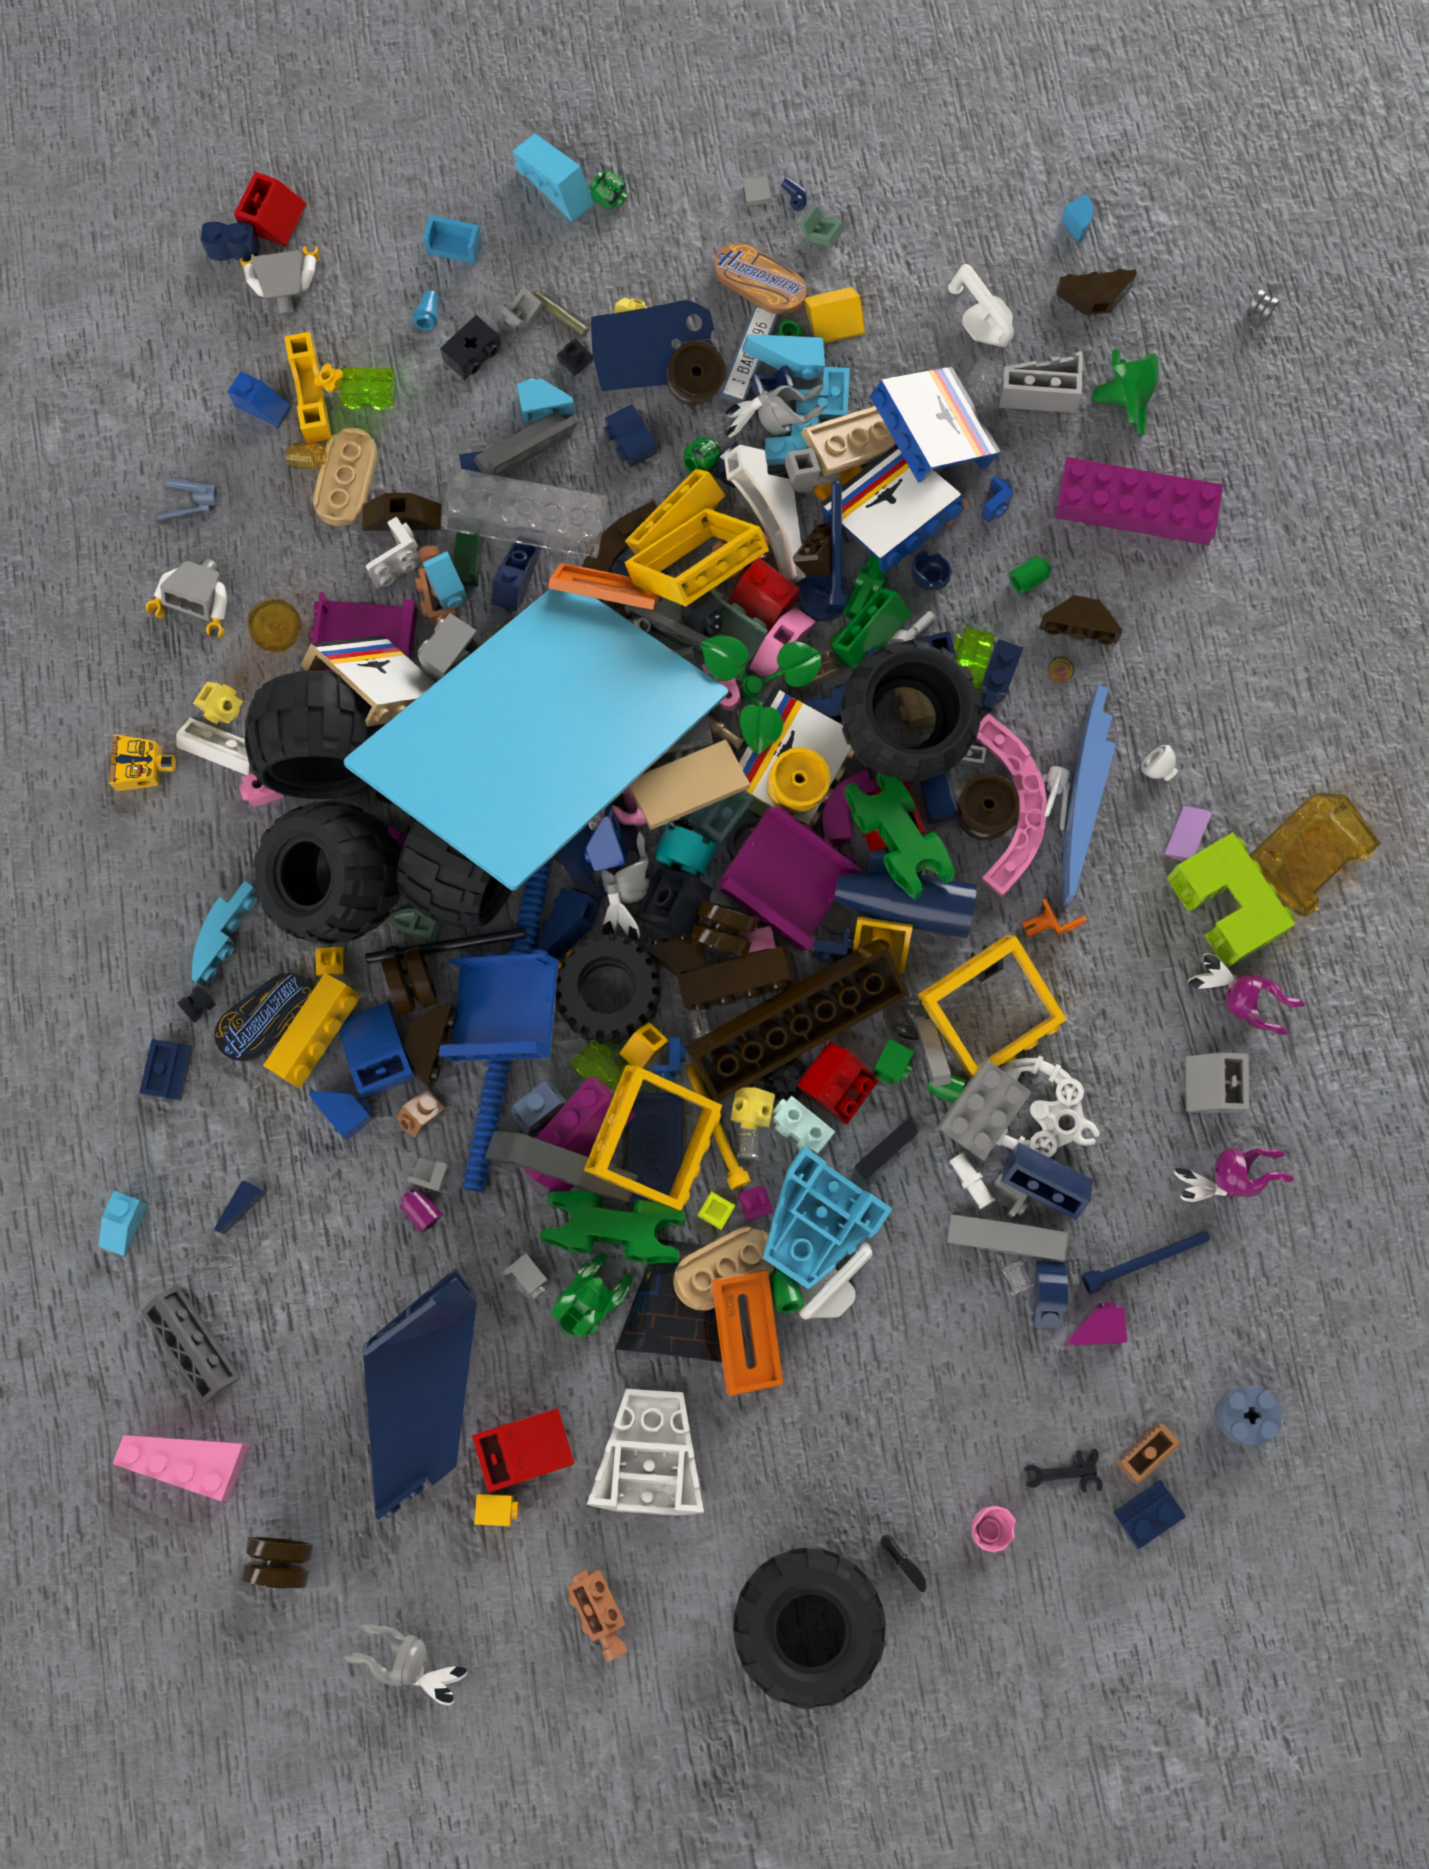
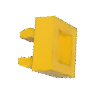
(330, 961)

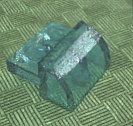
(720, 818)

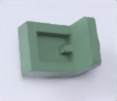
(821, 229)

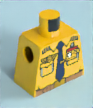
(137, 763)

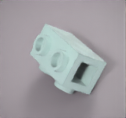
(802, 1125)

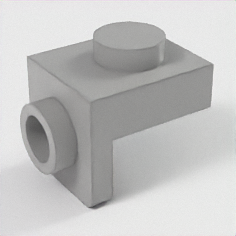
(523, 309)
(1014, 1194)

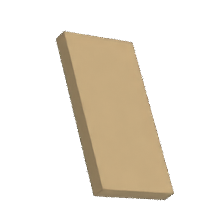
(848, 440)
(688, 784)

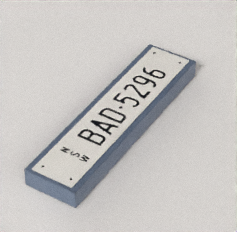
(737, 383)

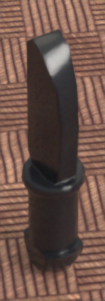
(906, 1564)

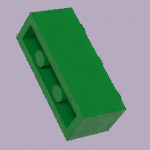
(871, 627)

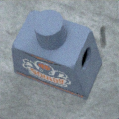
(537, 1107)

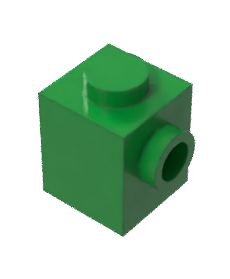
(893, 1063)

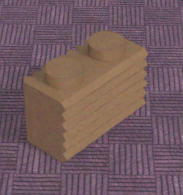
(1147, 1453)

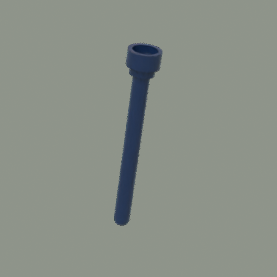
(836, 597)
(1096, 1280)

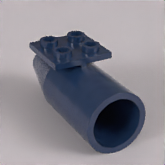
(939, 910)

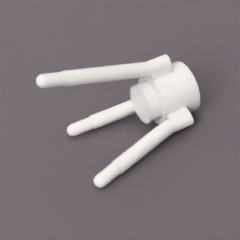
(1057, 782)

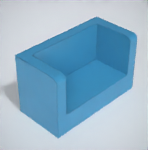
(452, 239)

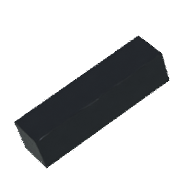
(886, 1149)

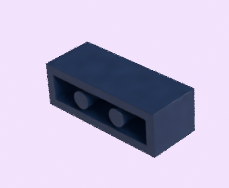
(1047, 1181)

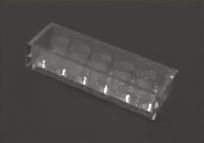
(523, 512)

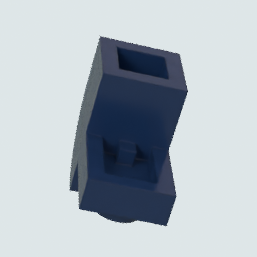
(1050, 1294)

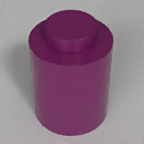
(420, 1209)

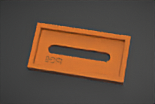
(601, 586)
(767, 1364)

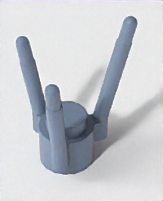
(202, 493)

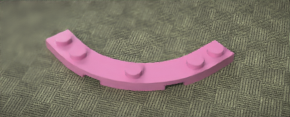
(1032, 804)

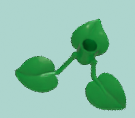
(725, 659)

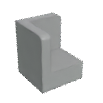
(430, 1175)

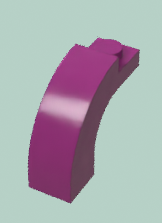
(836, 811)

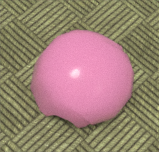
(993, 1528)

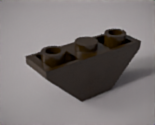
(1096, 291)
(407, 507)
(815, 553)
(1082, 620)
(425, 1038)

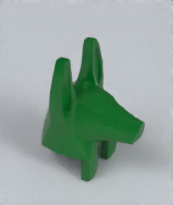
(1131, 387)
(588, 1301)

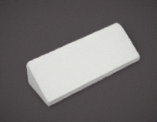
(214, 745)

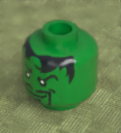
(608, 190)
(702, 455)

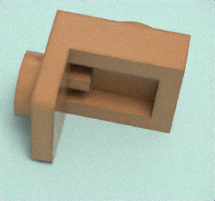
(419, 1112)

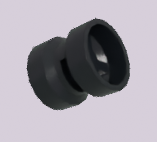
(196, 1003)

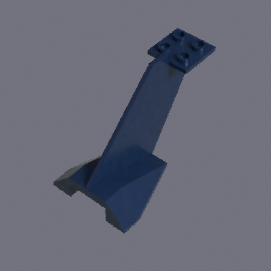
(418, 1391)

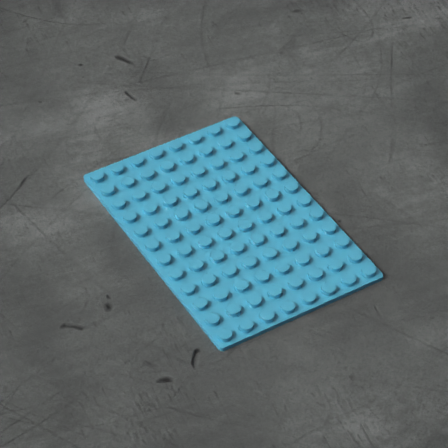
(536, 733)

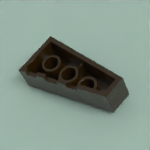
(738, 979)

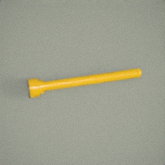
(736, 1174)

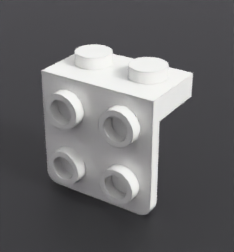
(396, 561)

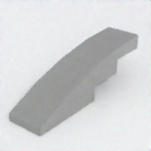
(1008, 1237)

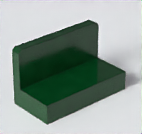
(468, 557)

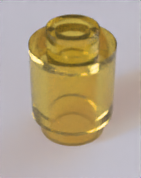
(306, 456)

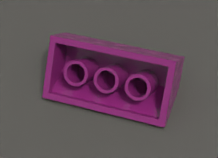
(577, 1126)

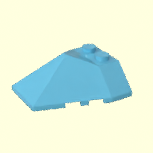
(819, 1220)

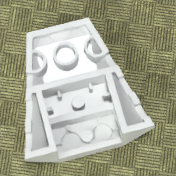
(649, 1458)

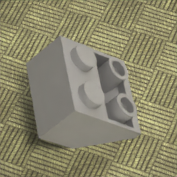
(1217, 1083)

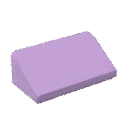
(1187, 833)

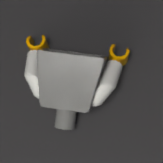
(281, 276)
(194, 591)

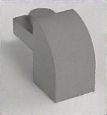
(805, 471)

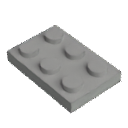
(984, 1109)

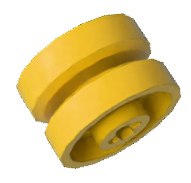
(805, 767)

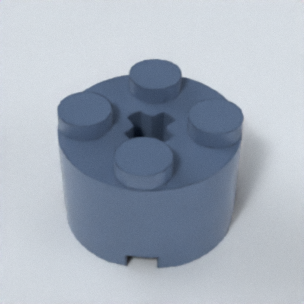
(1253, 1431)

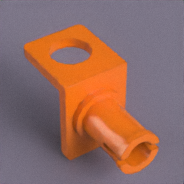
(1048, 920)

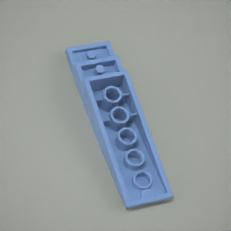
(1086, 791)

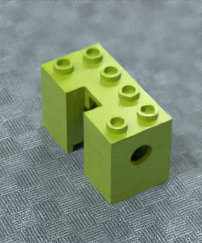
(1229, 867)

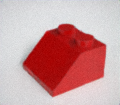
(764, 594)

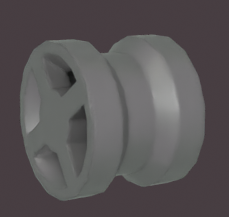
(1263, 305)

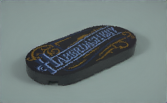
(261, 1017)

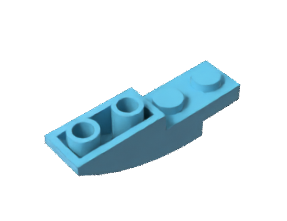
(213, 940)

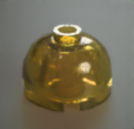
(273, 624)

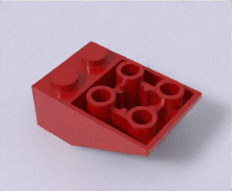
(523, 1450)

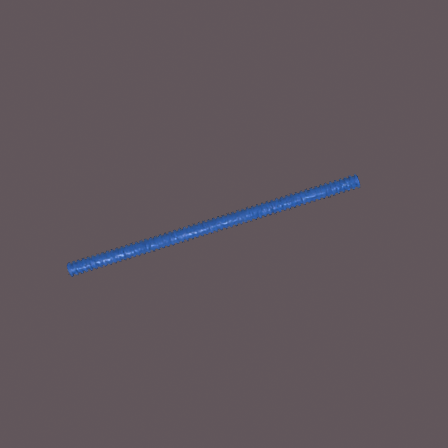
(498, 1069)

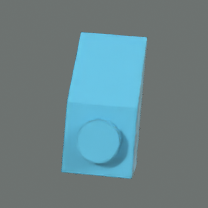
(542, 399)
(445, 581)
(120, 1222)

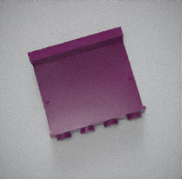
(356, 620)
(786, 876)

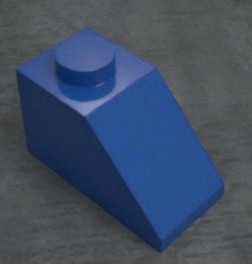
(258, 399)
(606, 843)
(343, 1111)

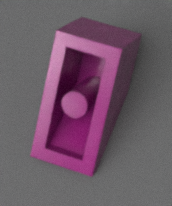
(1100, 1326)

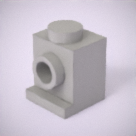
(528, 1276)

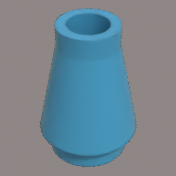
(426, 312)

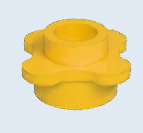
(333, 382)

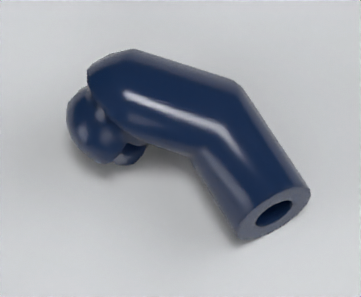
(797, 192)

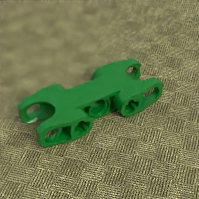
(908, 847)
(595, 1224)

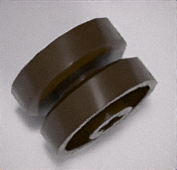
(694, 358)
(984, 793)
(724, 927)
(406, 982)
(276, 1565)

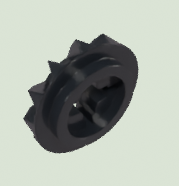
(777, 1087)

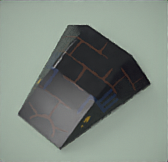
(663, 1322)

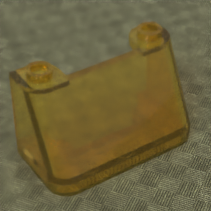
(1313, 848)

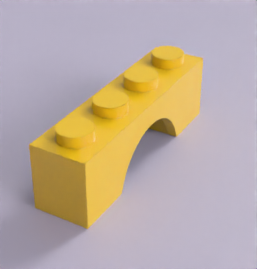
(311, 399)

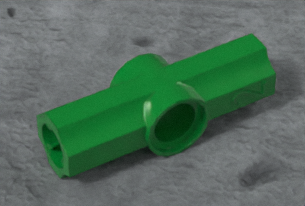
(865, 586)

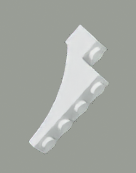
(772, 502)

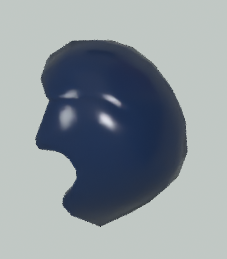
(930, 571)

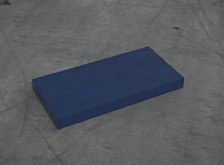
(655, 1141)

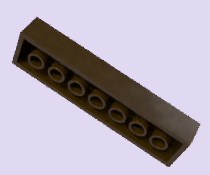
(796, 1020)

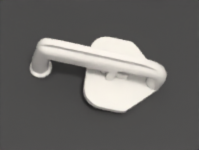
(990, 318)
(833, 1292)

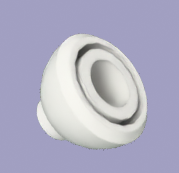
(1160, 763)

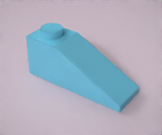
(800, 354)

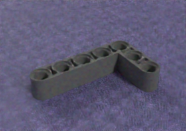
(553, 1161)

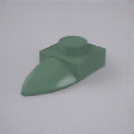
(415, 924)

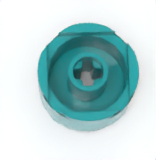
(685, 850)

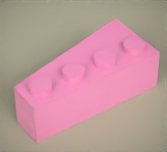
(191, 1464)

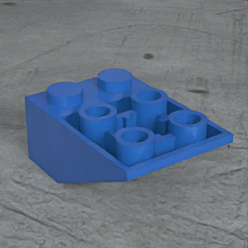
(375, 1051)

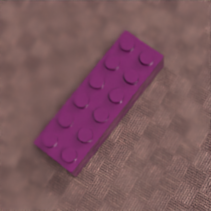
(1138, 501)

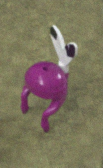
(1242, 992)
(1231, 1176)

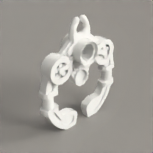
(1047, 1114)

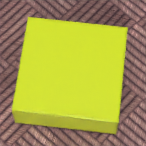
(716, 1210)

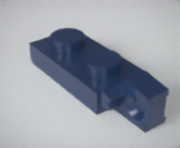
(999, 673)

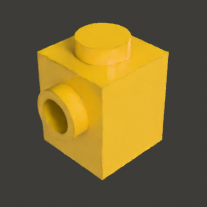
(644, 1046)
(495, 1509)

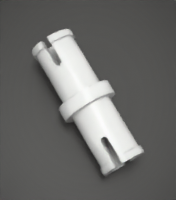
(972, 1180)

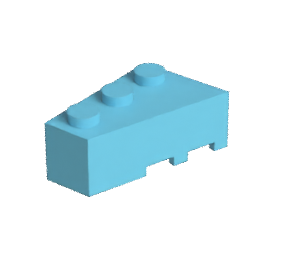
(554, 176)

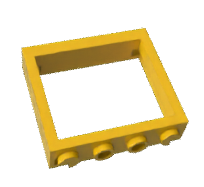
(743, 546)
(969, 970)
(616, 1120)

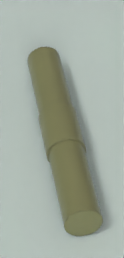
(562, 315)

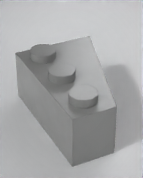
(1044, 385)

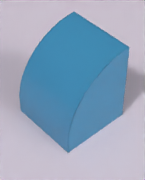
(1078, 217)

